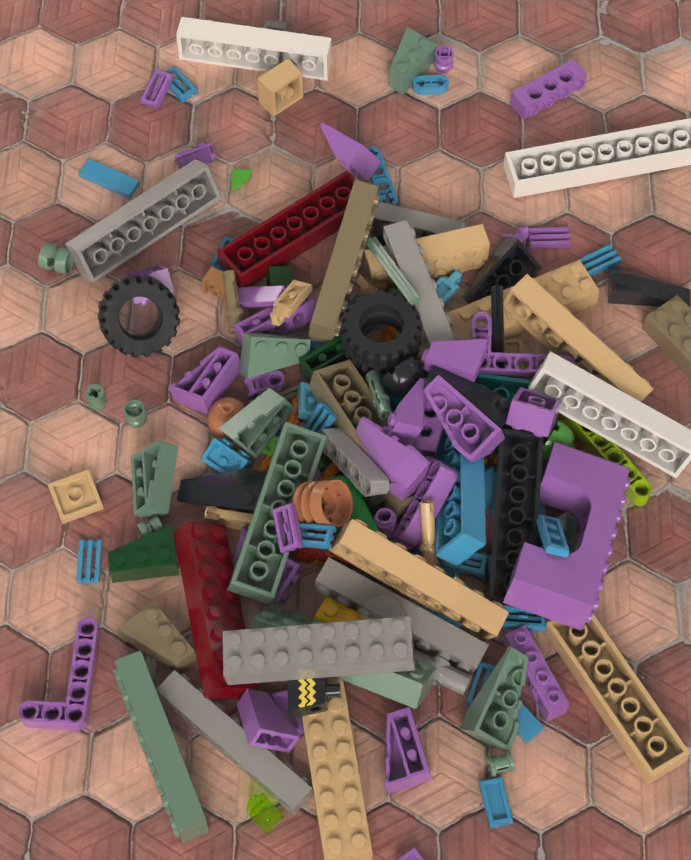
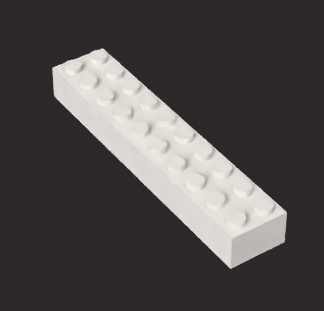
(598, 158)

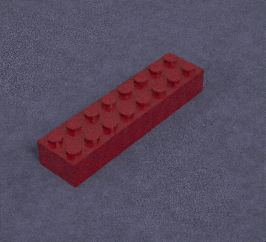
(288, 232)
(212, 609)

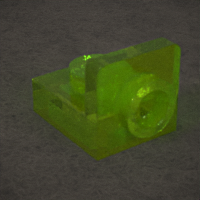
(263, 812)

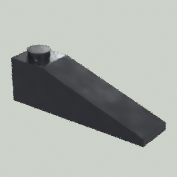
(637, 288)
(484, 399)

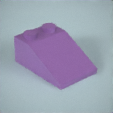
(351, 153)
(408, 417)

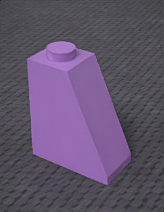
(457, 356)
(265, 722)

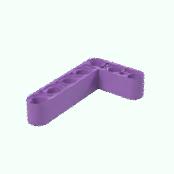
(510, 359)
(76, 684)

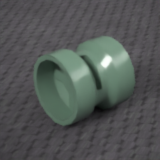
(135, 413)
(145, 529)

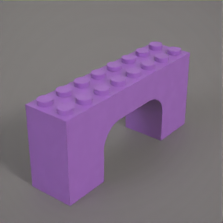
(569, 586)

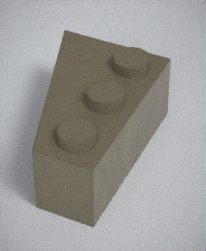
(159, 638)

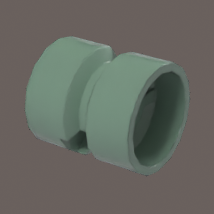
(55, 258)

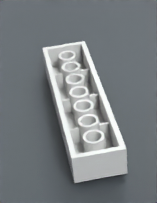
(252, 47)
(614, 415)

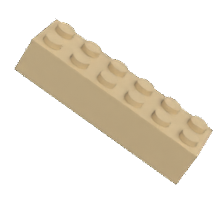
(444, 253)

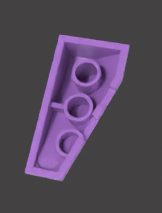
(465, 425)
(400, 463)

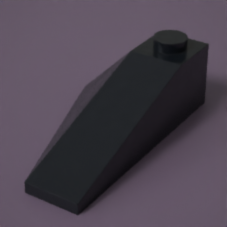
(503, 268)
(224, 490)

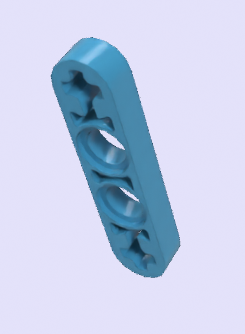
(383, 178)

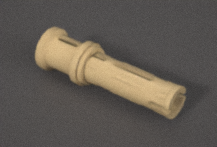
(428, 543)

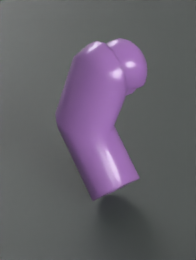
(522, 234)

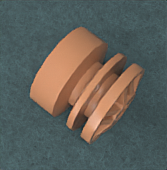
(323, 502)

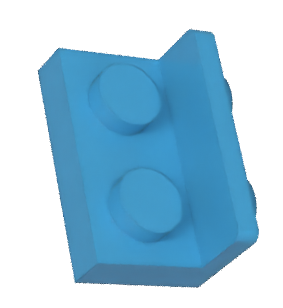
(224, 457)

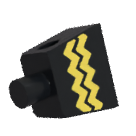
(310, 696)

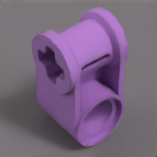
(263, 382)

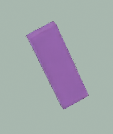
(259, 296)

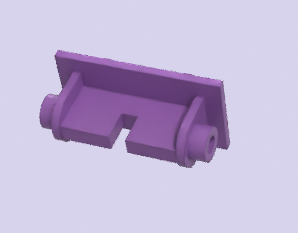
(201, 153)

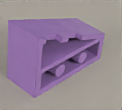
(207, 381)
(405, 754)

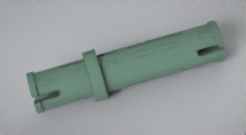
(380, 399)

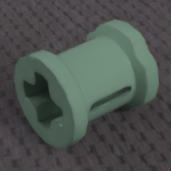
(95, 397)
(500, 764)

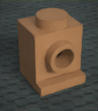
(213, 283)

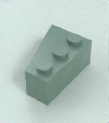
(411, 60)
(270, 352)
(258, 422)
(153, 479)

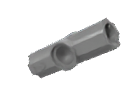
(446, 674)

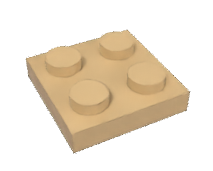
(75, 496)

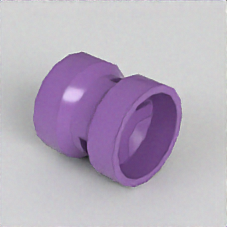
(443, 59)

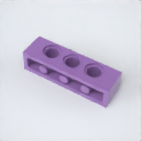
(548, 89)
(262, 322)
(429, 444)
(539, 677)

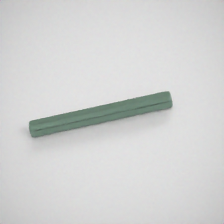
(393, 271)

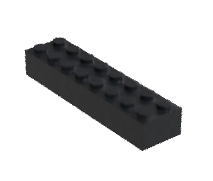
(513, 507)

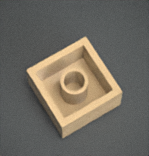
(280, 87)

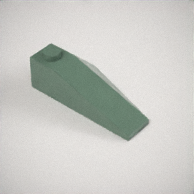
(495, 708)

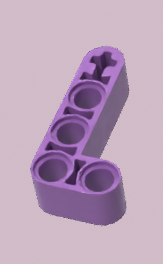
(435, 487)

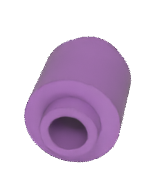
(386, 522)

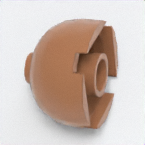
(221, 412)

